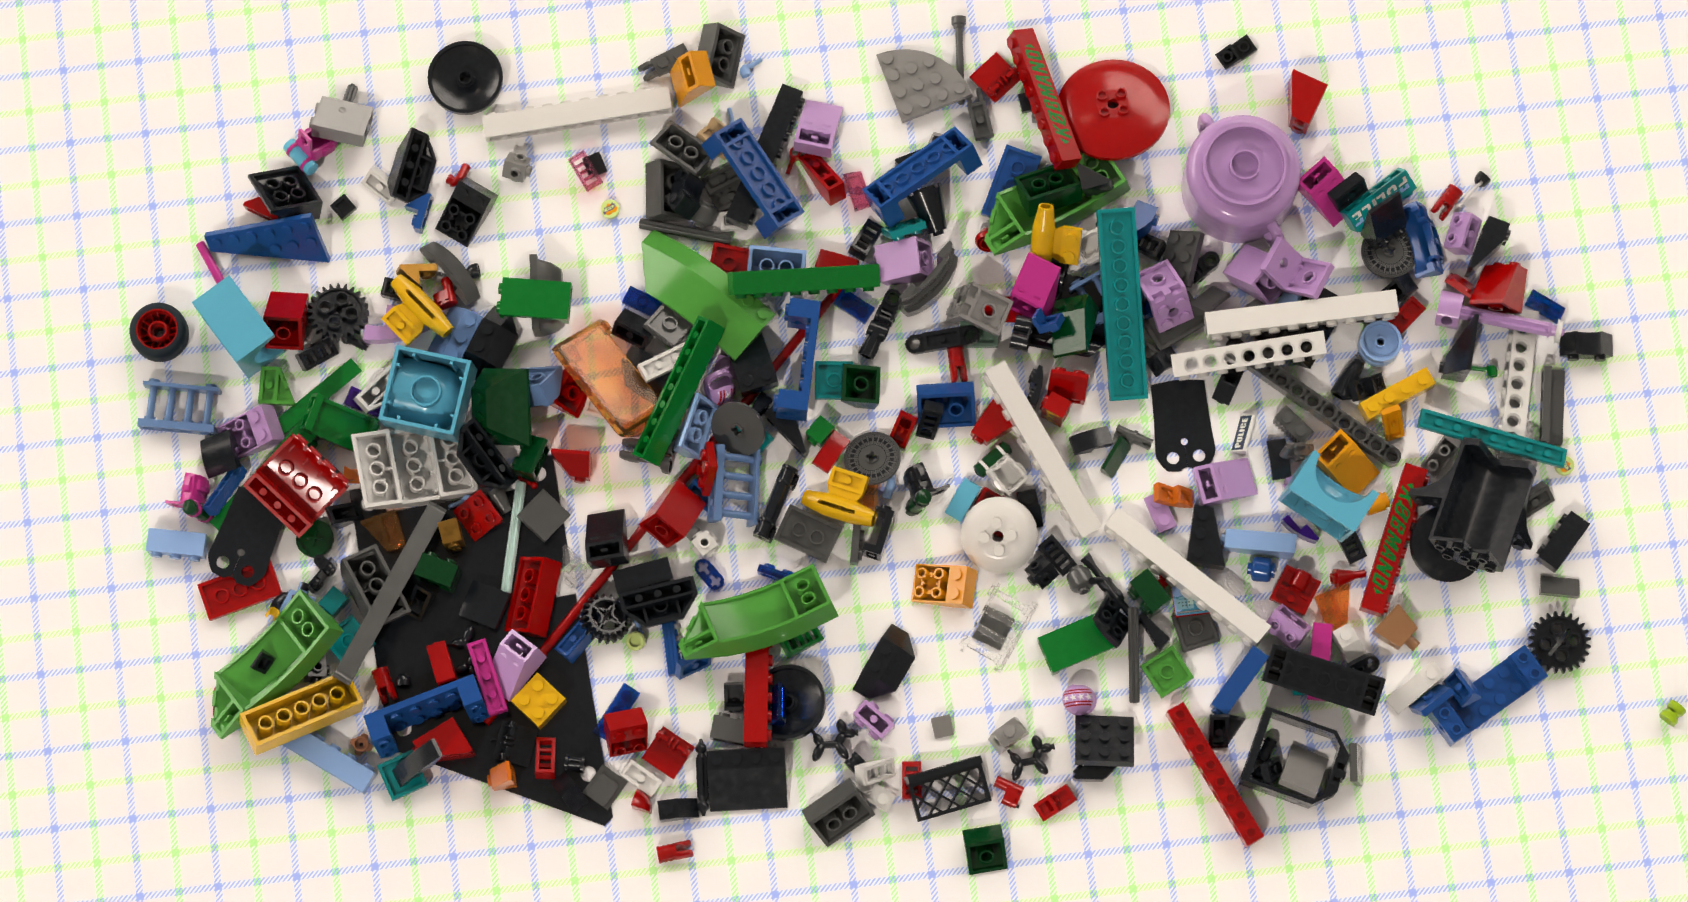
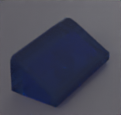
(778, 705)

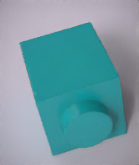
(333, 602)

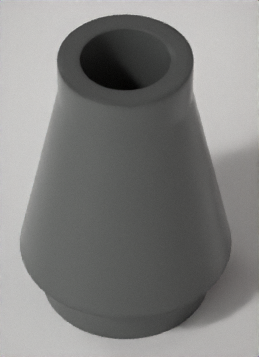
(500, 500)

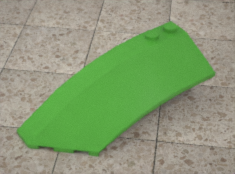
(1012, 227)
(699, 287)
(759, 617)
(297, 642)

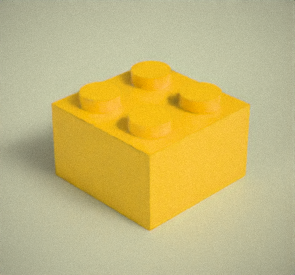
(539, 701)

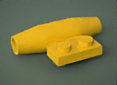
(1052, 242)
(416, 311)
(841, 502)

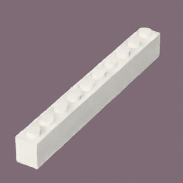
(577, 113)
(1301, 314)
(1041, 449)
(1186, 578)

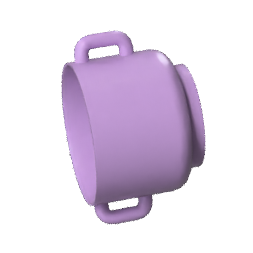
(1240, 178)

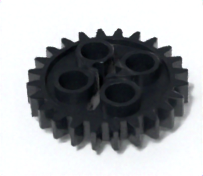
(338, 312)
(1545, 631)

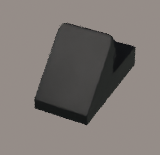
(1030, 501)

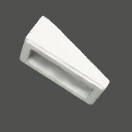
(863, 771)

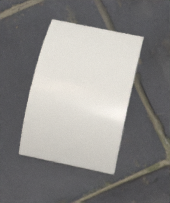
(408, 469)

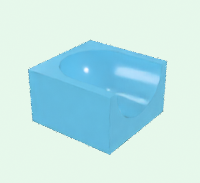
(237, 326)
(427, 393)
(1325, 501)

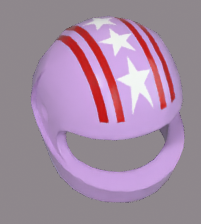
(720, 390)
(1079, 699)

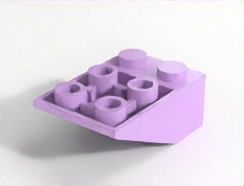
(817, 128)
(255, 430)
(1224, 481)
(516, 663)

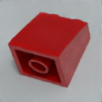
(1303, 100)
(1500, 288)
(287, 319)
(673, 514)
(449, 739)

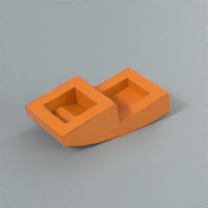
(1173, 496)

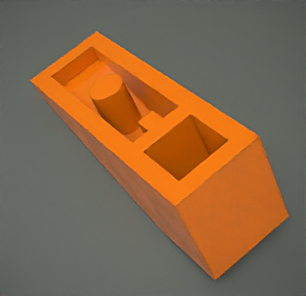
(502, 777)

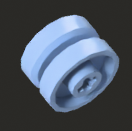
(1383, 333)

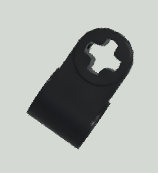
(1203, 268)
(888, 311)

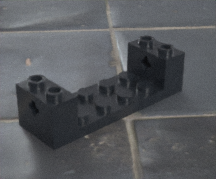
(1323, 679)

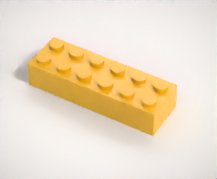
(299, 713)

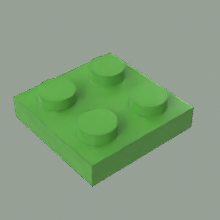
(1167, 672)

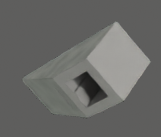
(1441, 455)

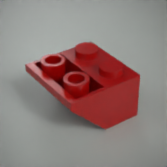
(1068, 384)
(626, 731)

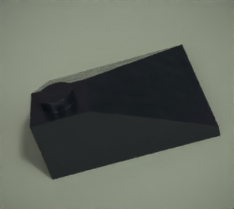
(287, 192)
(1459, 359)

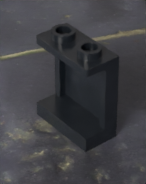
(876, 551)

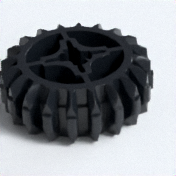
(593, 609)

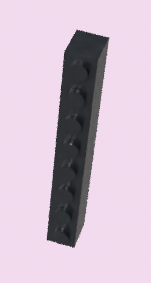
(771, 141)

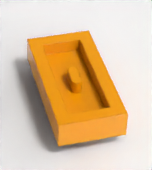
(1392, 422)

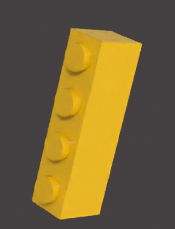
(1396, 394)

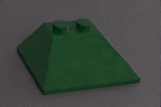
(503, 405)

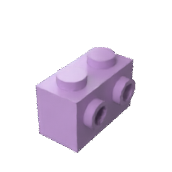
(1461, 235)
(1288, 627)
(870, 717)

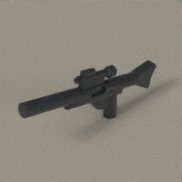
(1105, 583)

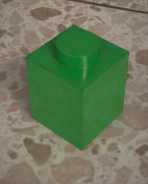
(819, 432)

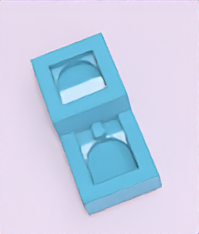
(963, 499)

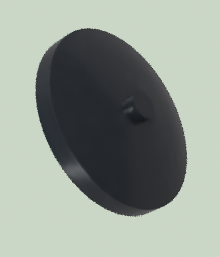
(465, 77)
(1427, 557)
(803, 702)

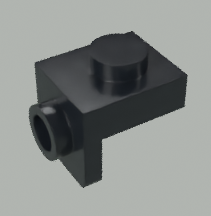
(1161, 361)
(733, 697)

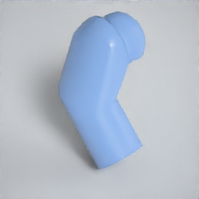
(889, 488)

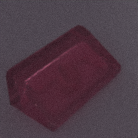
(855, 183)

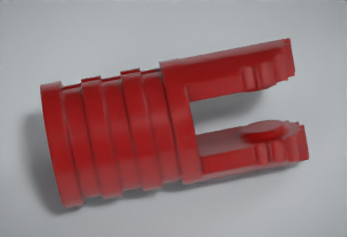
(1448, 199)
(957, 361)
(382, 681)
(670, 851)

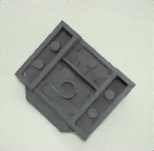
(918, 299)

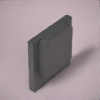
(994, 625)
(605, 787)

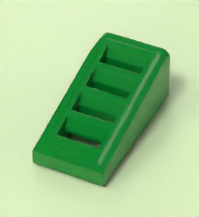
(804, 646)

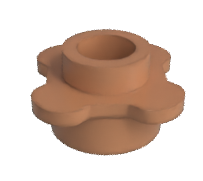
(355, 742)

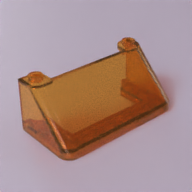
(608, 378)

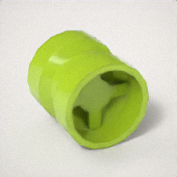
(1672, 713)

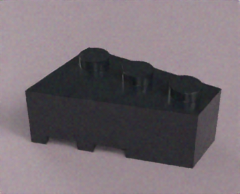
(1204, 540)

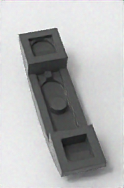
(454, 269)

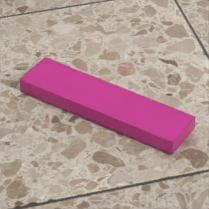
(1321, 644)
(487, 677)

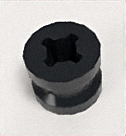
(854, 760)

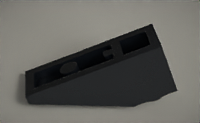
(788, 429)

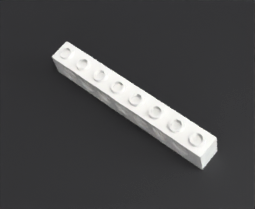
(1180, 360)
(1523, 377)

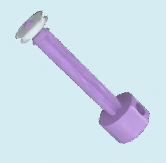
(1451, 310)

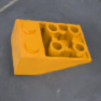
(691, 76)
(1346, 463)
(944, 585)

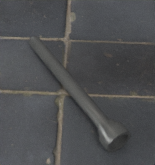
(958, 23)

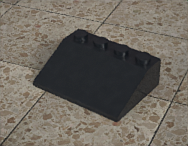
(747, 779)

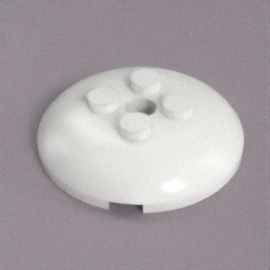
(1005, 516)

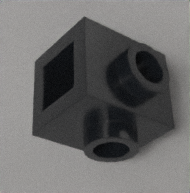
(1041, 572)
(319, 671)

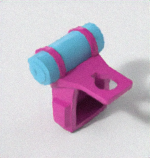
(308, 150)

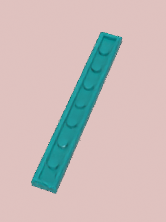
(1492, 438)

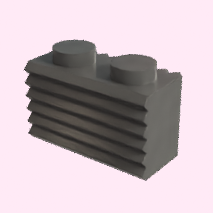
(1292, 425)

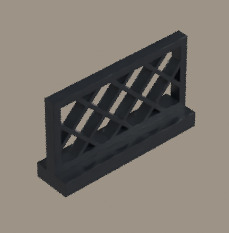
(942, 772)

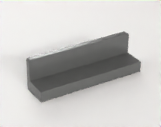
(1552, 406)

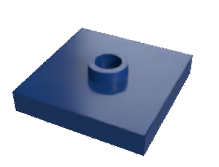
(1431, 700)

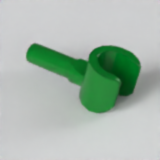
(1491, 370)

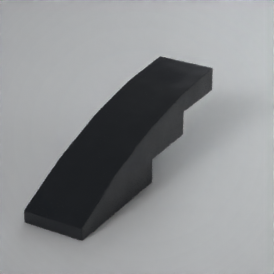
(417, 762)

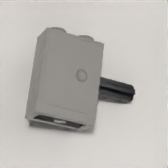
(342, 119)

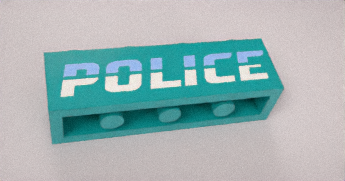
(1356, 212)

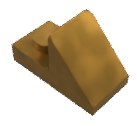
(415, 271)

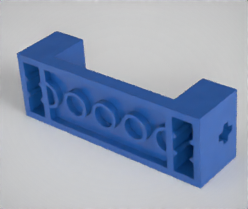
(918, 170)
(756, 174)
(800, 315)
(1498, 689)
(417, 709)

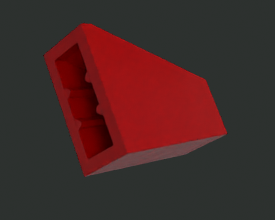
(991, 425)
(441, 663)

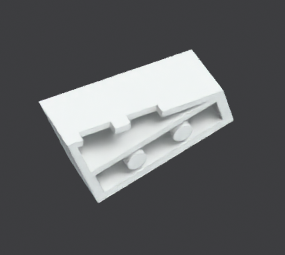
(372, 395)

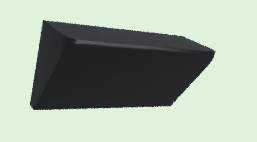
(1347, 191)

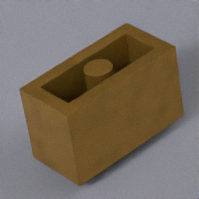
(451, 535)

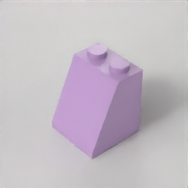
(904, 261)
(1246, 275)

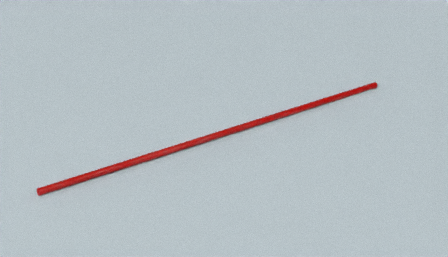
(684, 477)

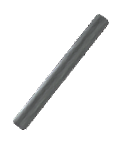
(685, 231)
(1133, 654)

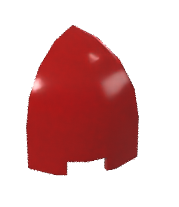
(641, 802)

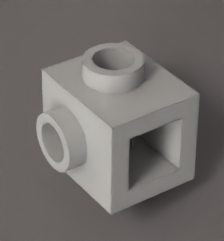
(517, 167)

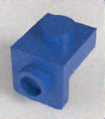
(1049, 323)

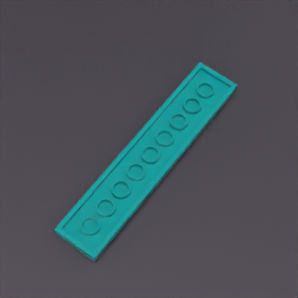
(1122, 304)

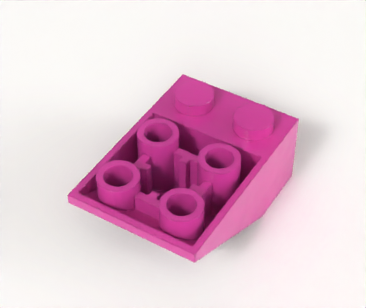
(1315, 186)
(1035, 286)

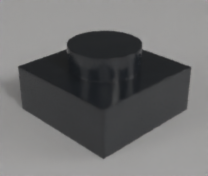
(343, 207)

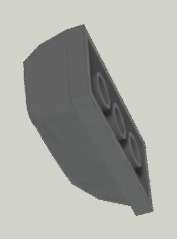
(544, 271)
(364, 577)

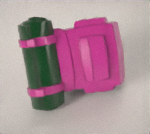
(193, 497)

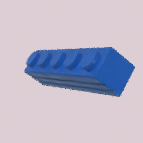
(224, 491)
(671, 646)

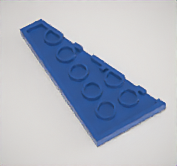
(283, 238)

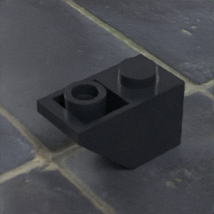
(1092, 773)

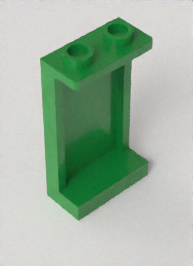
(535, 299)
(335, 422)
(1072, 644)

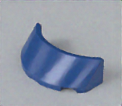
(1424, 241)

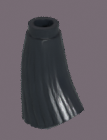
(1350, 374)

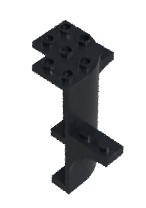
(1479, 507)

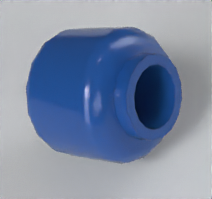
(1261, 569)

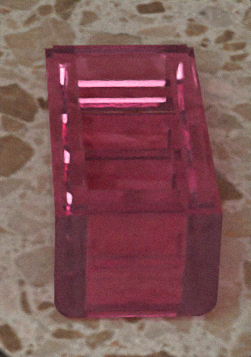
(579, 174)

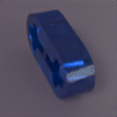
(712, 572)

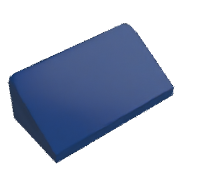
(574, 643)
(1463, 687)

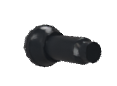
(355, 342)

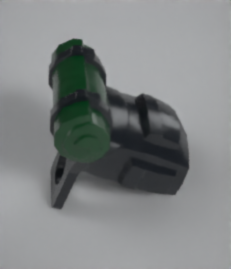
(920, 489)

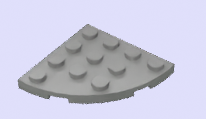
(921, 82)

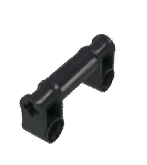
(786, 481)

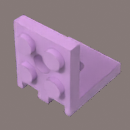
(1295, 270)
(1166, 295)

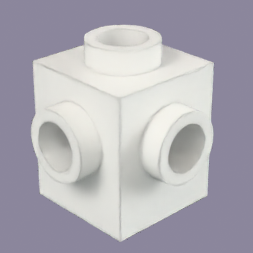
(708, 550)

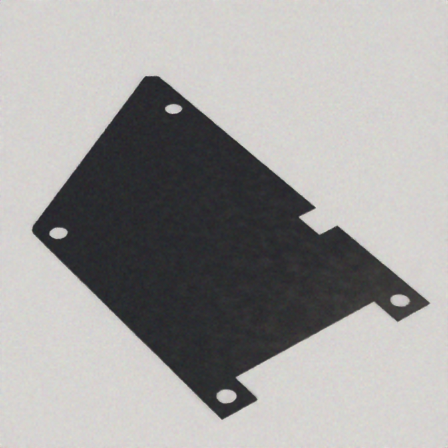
(404, 642)

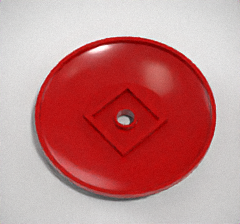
(1117, 131)

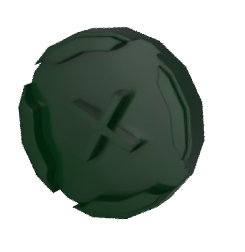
(316, 540)

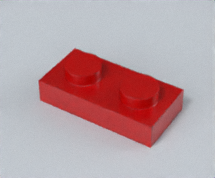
(1407, 314)

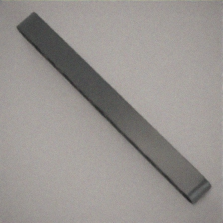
(1322, 404)
(389, 593)

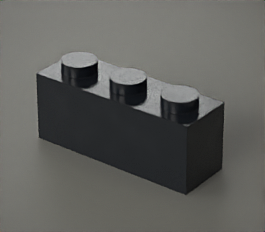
(1562, 541)
(642, 575)

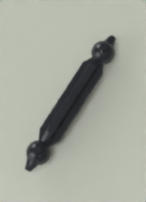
(702, 777)

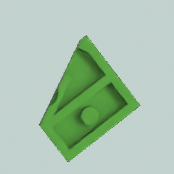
(274, 388)

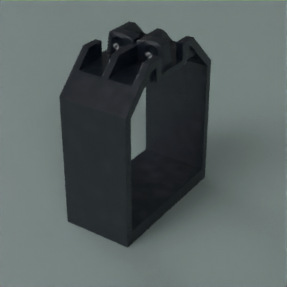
(1336, 773)

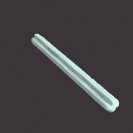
(513, 537)

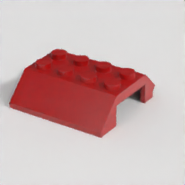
(296, 484)

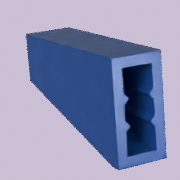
(1239, 681)

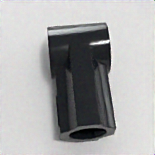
(875, 335)

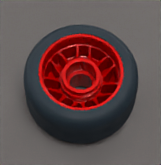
(149, 322)

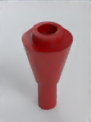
(1340, 577)

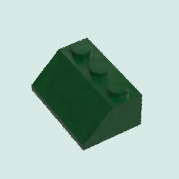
(1048, 186)

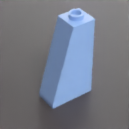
(1259, 543)

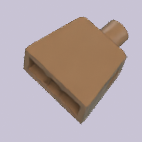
(1397, 630)

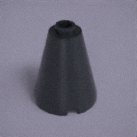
(929, 206)

